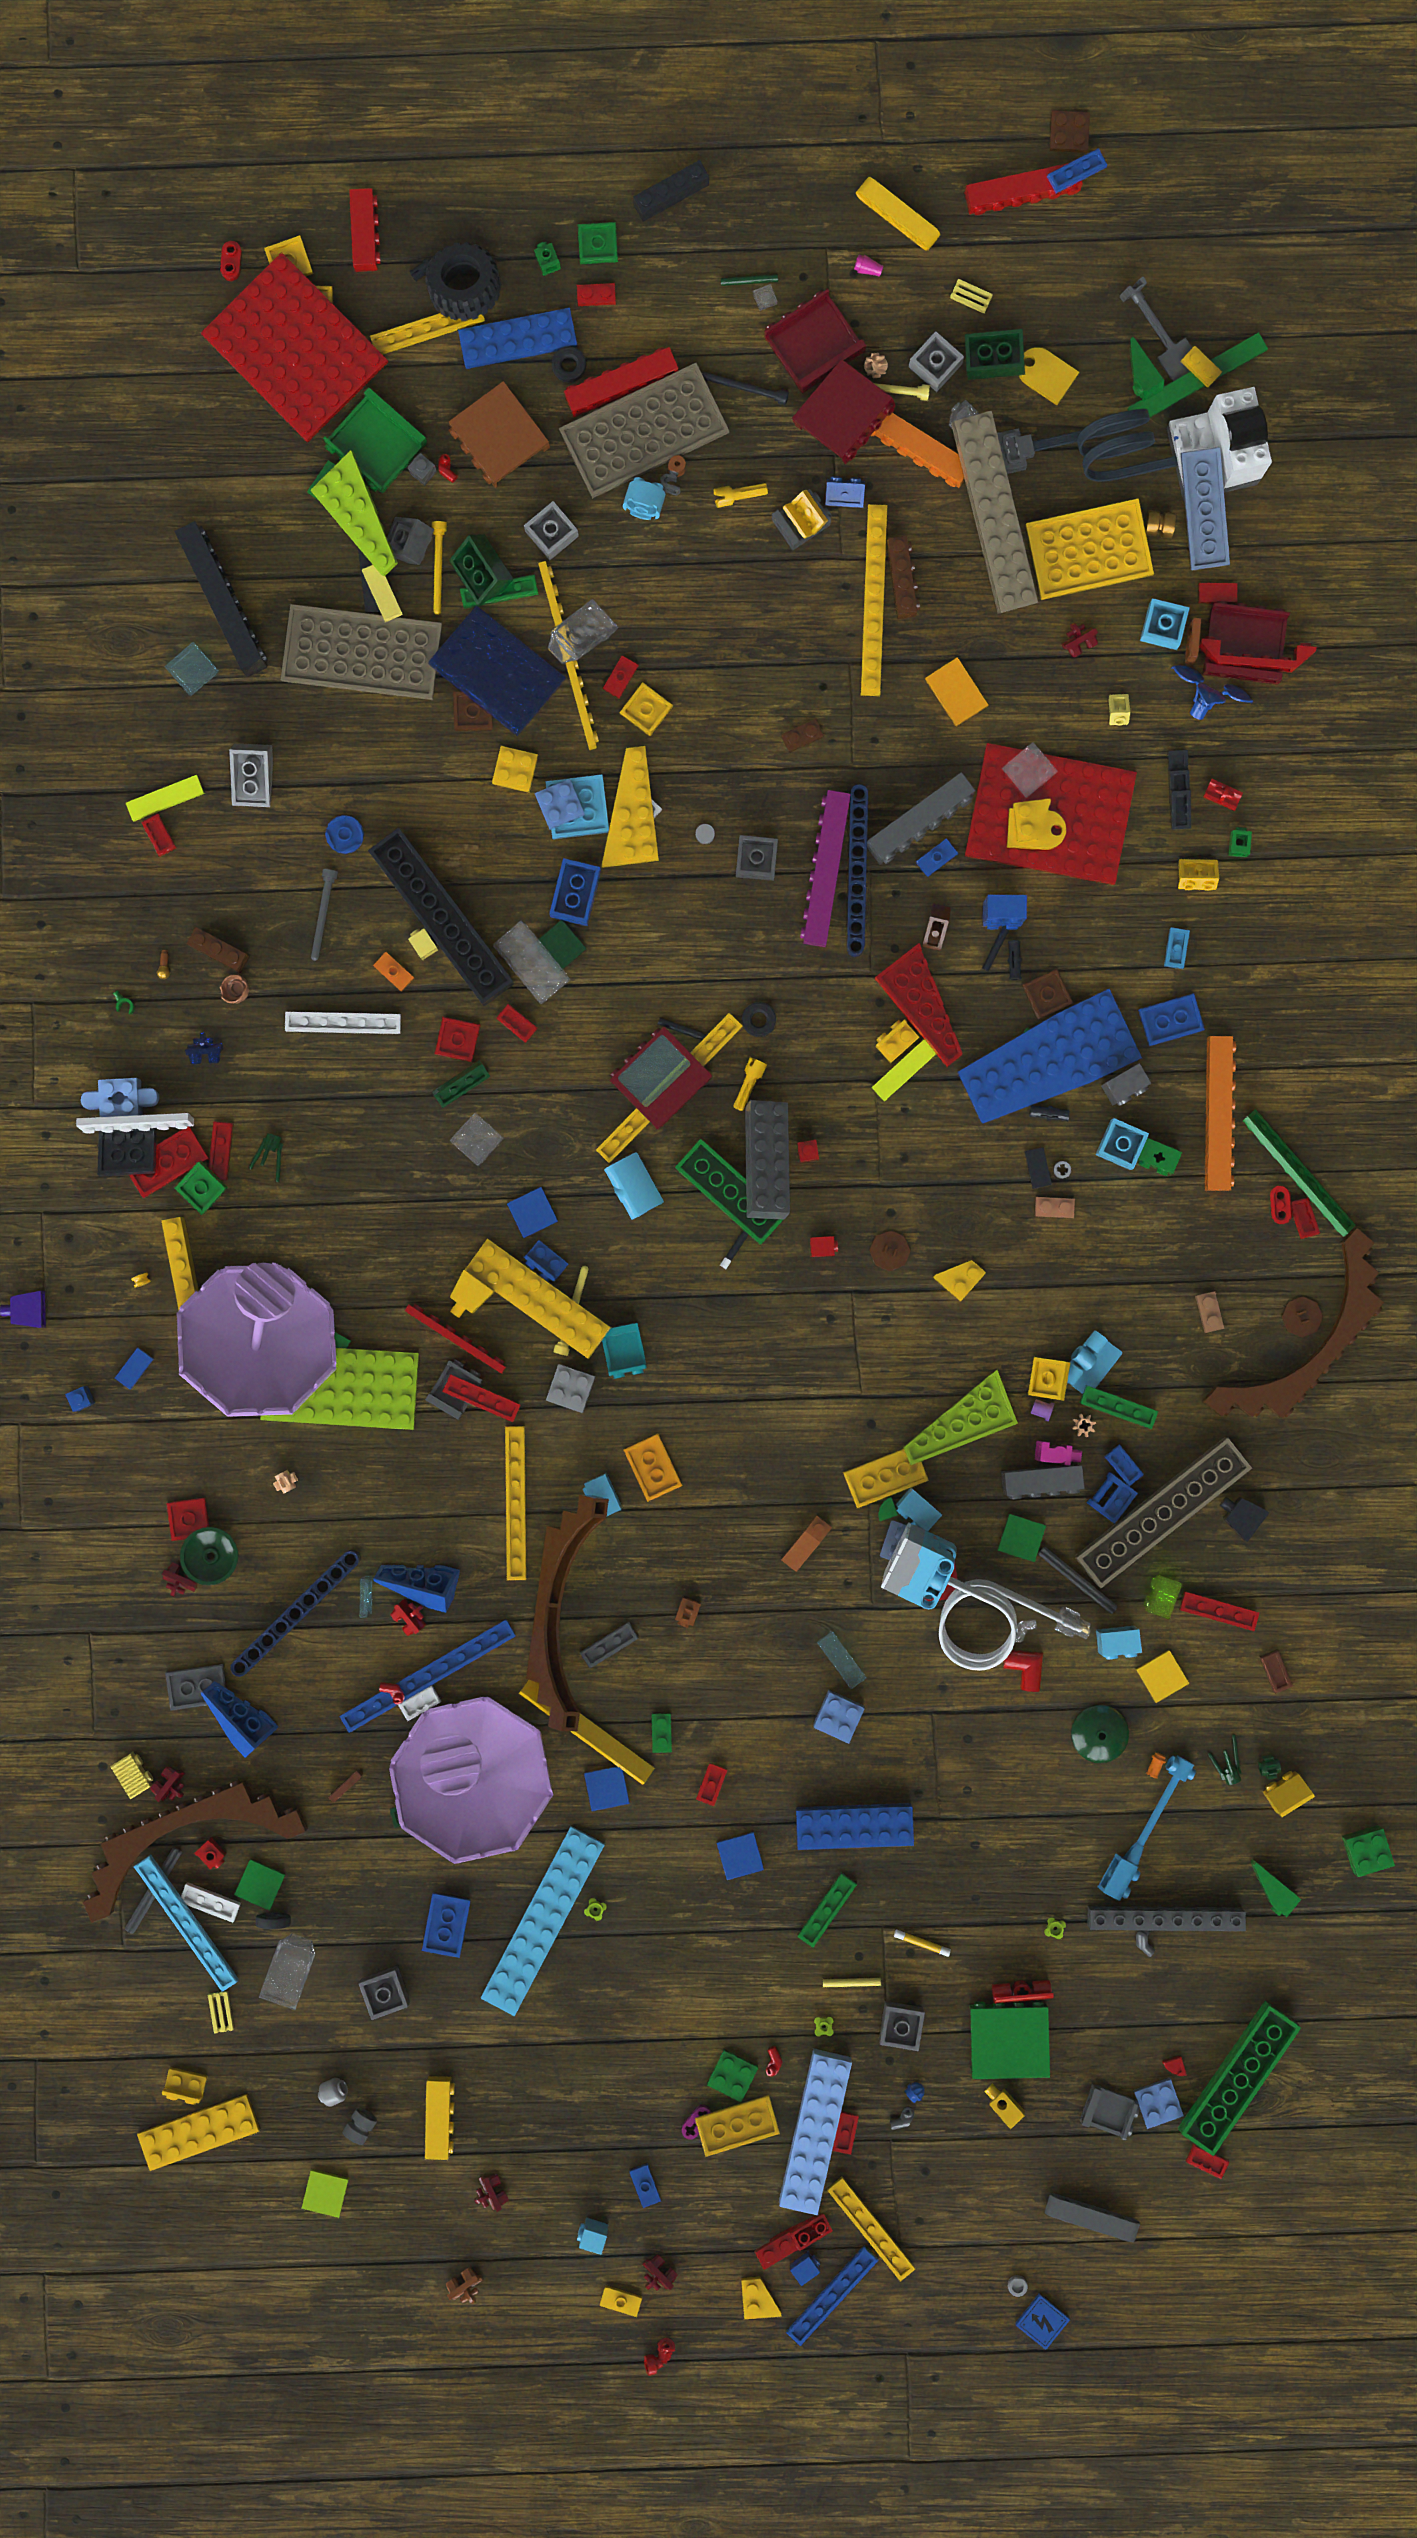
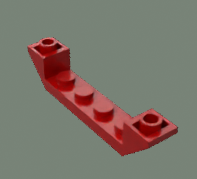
(1211, 649)

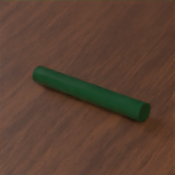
(749, 280)

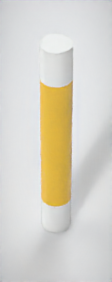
(921, 1942)

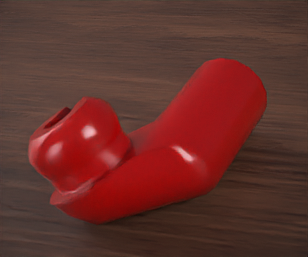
(444, 468)
(394, 1690)
(775, 2062)

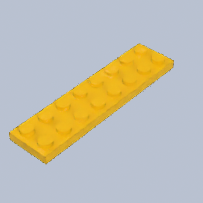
(538, 1298)

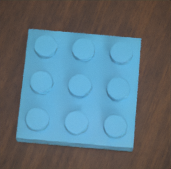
(593, 802)

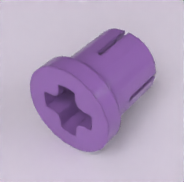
(1042, 1409)

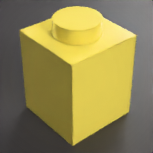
(422, 943)

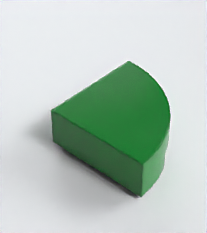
(887, 1510)

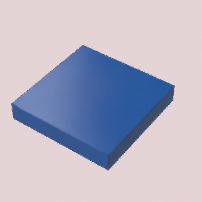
(532, 1212)
(606, 1788)
(740, 1855)

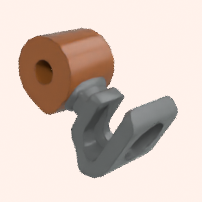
(675, 469)

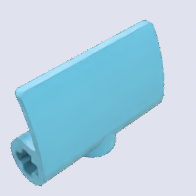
(633, 1185)
(1092, 1362)

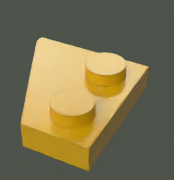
(757, 2299)

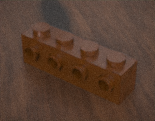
(901, 576)

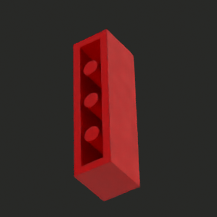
(364, 230)

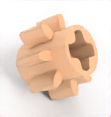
(875, 365)
(1088, 1428)
(285, 1481)

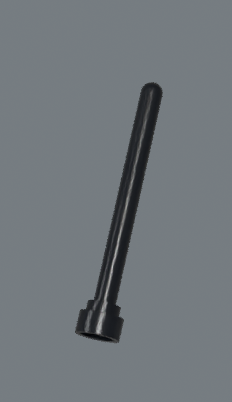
(780, 396)

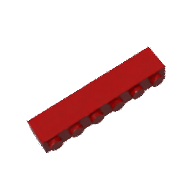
(1014, 191)
(620, 382)

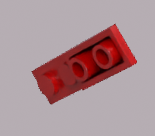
(793, 2239)

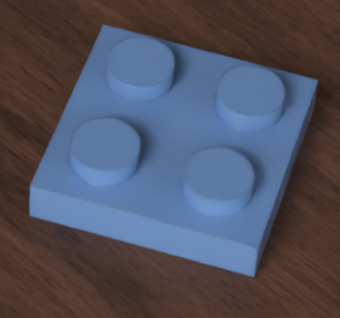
(559, 804)
(1158, 2103)

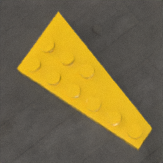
(632, 824)

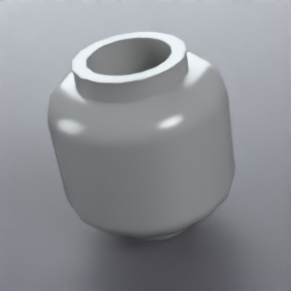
(332, 2092)

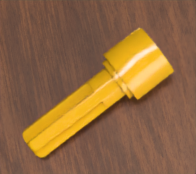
(730, 495)
(754, 1071)

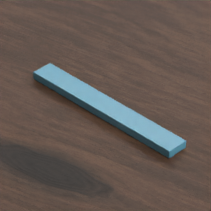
(186, 1923)

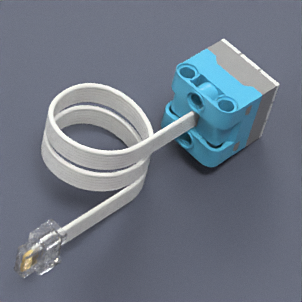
(923, 1569)

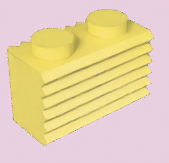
(132, 1775)

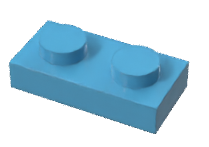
(1176, 948)

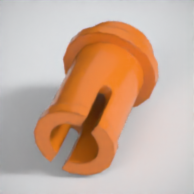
(1156, 1765)

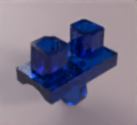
(203, 1047)

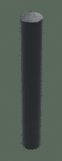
(995, 949)
(682, 1029)

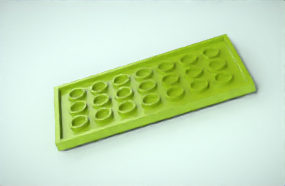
(363, 1391)

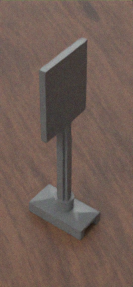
(1175, 352)

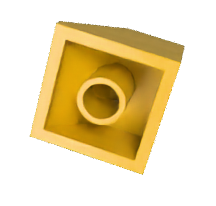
(1288, 1793)

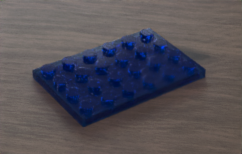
(496, 670)

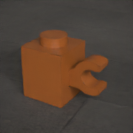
(687, 1612)

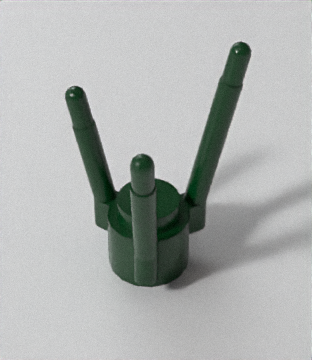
(270, 1143)
(1231, 1773)

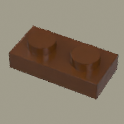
(802, 735)

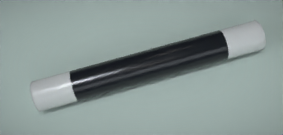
(734, 1249)

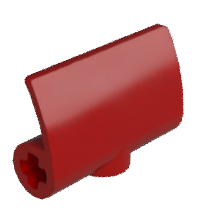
(1039, 1990)

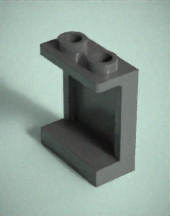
(788, 528)
(446, 1402)
(1109, 2111)

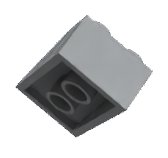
(251, 774)

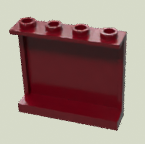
(813, 340)
(844, 411)
(1247, 632)

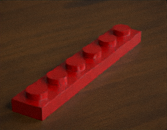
(449, 1333)

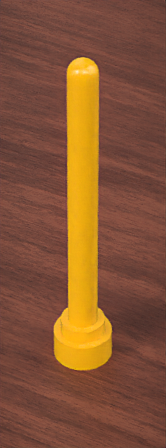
(439, 530)

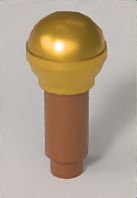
(163, 971)

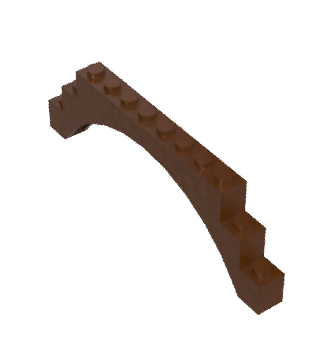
(1356, 1309)
(545, 1656)
(228, 1803)

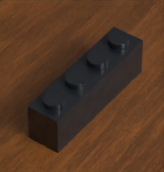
(671, 190)

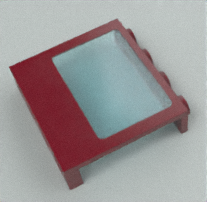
(660, 1077)

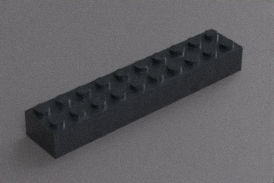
(441, 917)

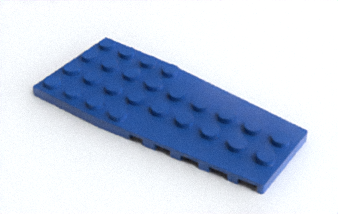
(1051, 1058)

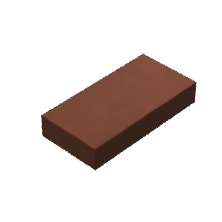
(1276, 1671)
(346, 1785)

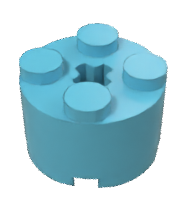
(644, 499)

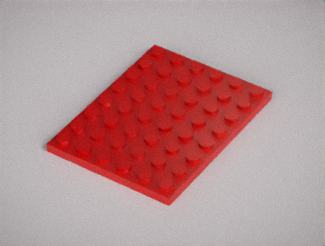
(294, 347)
(1086, 795)

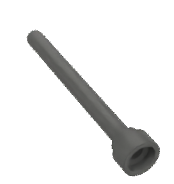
(329, 877)

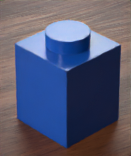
(80, 1398)
(805, 2268)

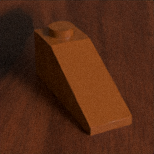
(806, 1543)

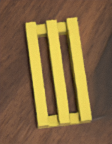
(974, 289)
(223, 2028)

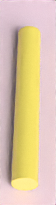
(851, 1982)

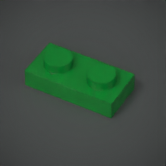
(661, 1733)

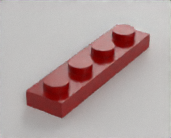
(481, 1398)
(1219, 1611)

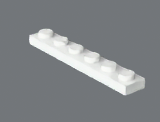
(343, 1022)
(140, 1122)

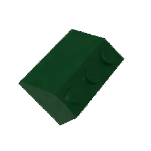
(480, 568)

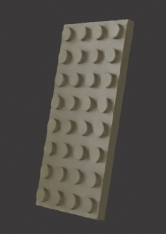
(644, 430)
(360, 652)

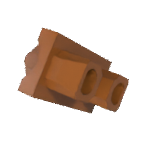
(456, 2290)

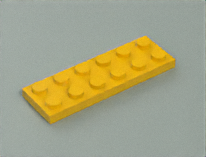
(198, 2132)

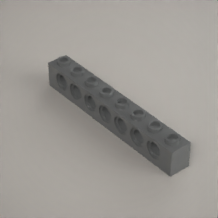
(1166, 1918)

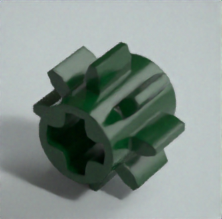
(1269, 1767)

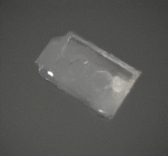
(581, 633)
(288, 1971)

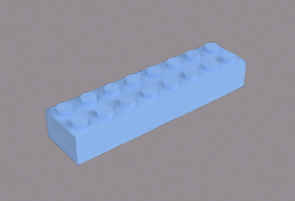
(815, 2131)

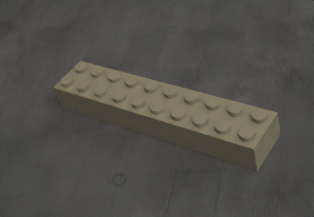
(994, 512)
(1163, 1512)

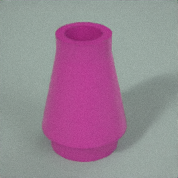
(867, 266)

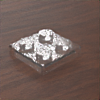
(476, 1139)

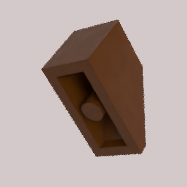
(936, 927)

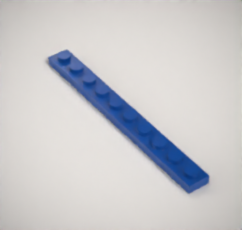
(430, 1674)

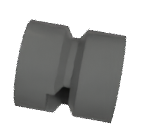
(361, 2123)

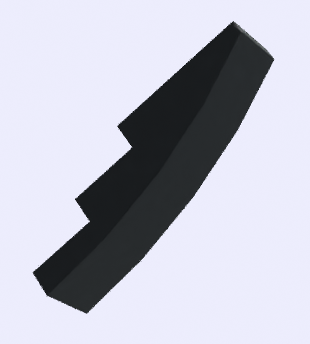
(1179, 789)

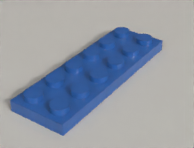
(517, 338)

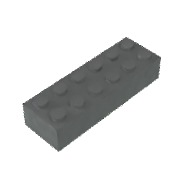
(919, 819)
(767, 1160)

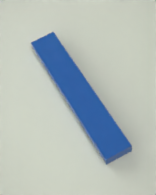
(832, 2295)

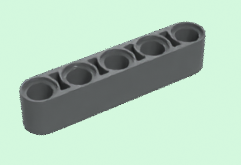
(1092, 2217)

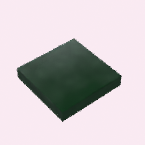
(562, 944)

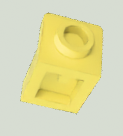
(1119, 709)

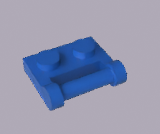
(1116, 1502)

